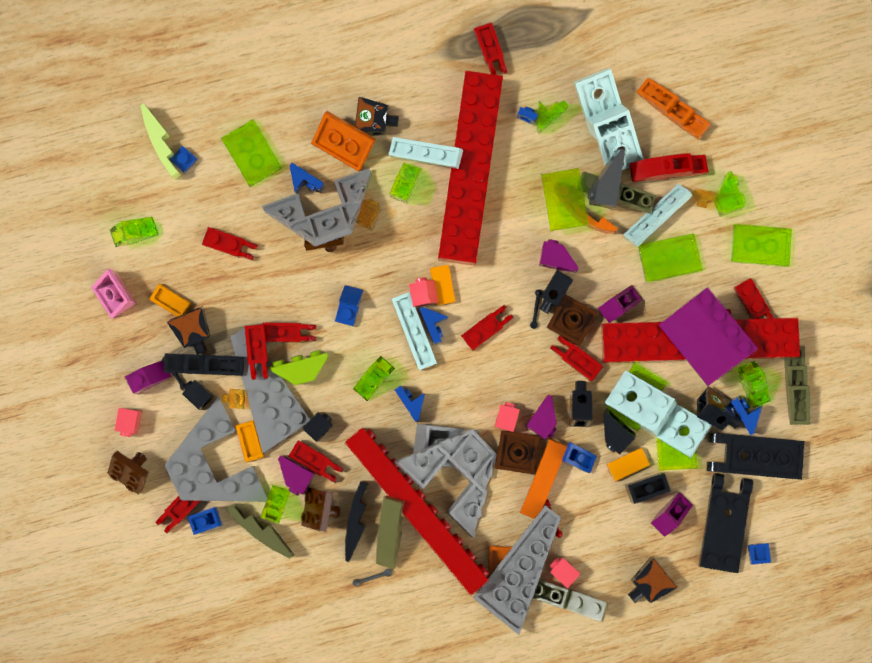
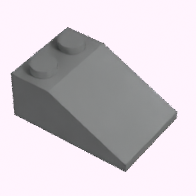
(430, 434)

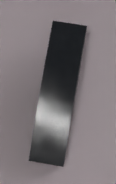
(203, 364)
(354, 527)

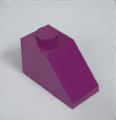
(556, 257)
(620, 304)
(147, 377)
(544, 419)
(295, 475)
(671, 514)

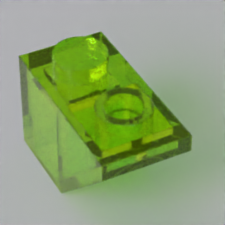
(405, 183)
(728, 197)
(133, 231)
(373, 378)
(754, 384)

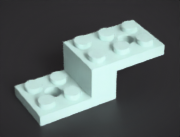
(607, 118)
(658, 414)

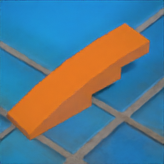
(672, 108)
(543, 478)

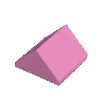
(113, 293)

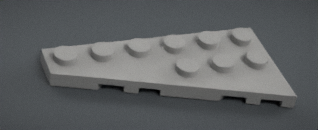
(271, 401)
(517, 575)

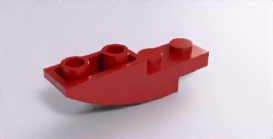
(668, 166)

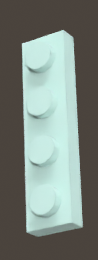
(425, 152)
(660, 213)
(414, 331)

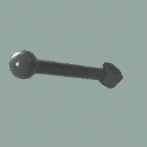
(356, 582)

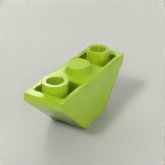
(301, 368)

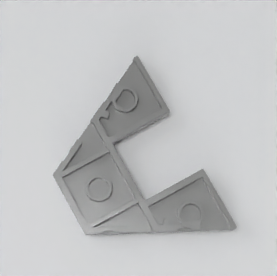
(328, 223)
(471, 458)
(192, 473)

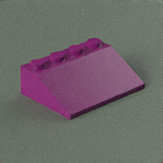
(707, 336)

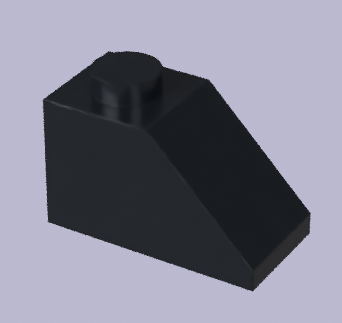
(617, 433)

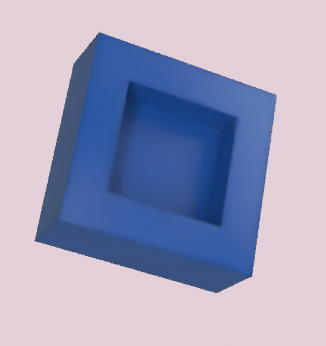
(527, 114)
(183, 159)
(759, 553)

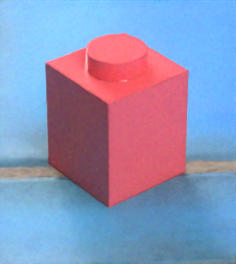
(423, 292)
(507, 417)
(127, 422)
(563, 571)

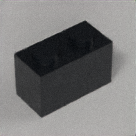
(647, 488)

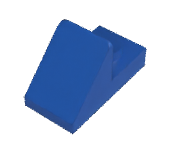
(300, 177)
(348, 305)
(431, 318)
(413, 407)
(750, 418)
(579, 458)
(205, 520)

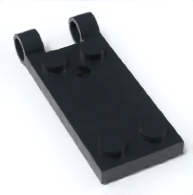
(765, 456)
(723, 533)

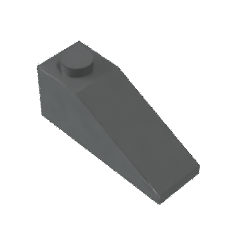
(606, 187)

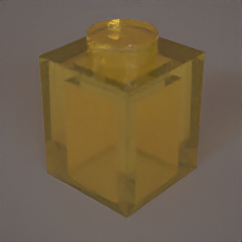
(368, 214)

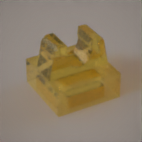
(703, 196)
(235, 399)

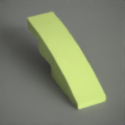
(158, 136)

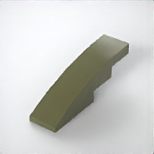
(797, 389)
(389, 532)
(267, 535)

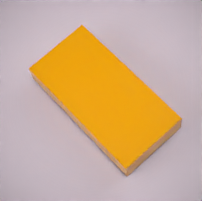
(443, 284)
(170, 301)
(249, 441)
(628, 464)

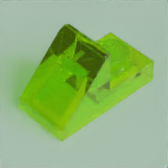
(545, 117)
(275, 504)

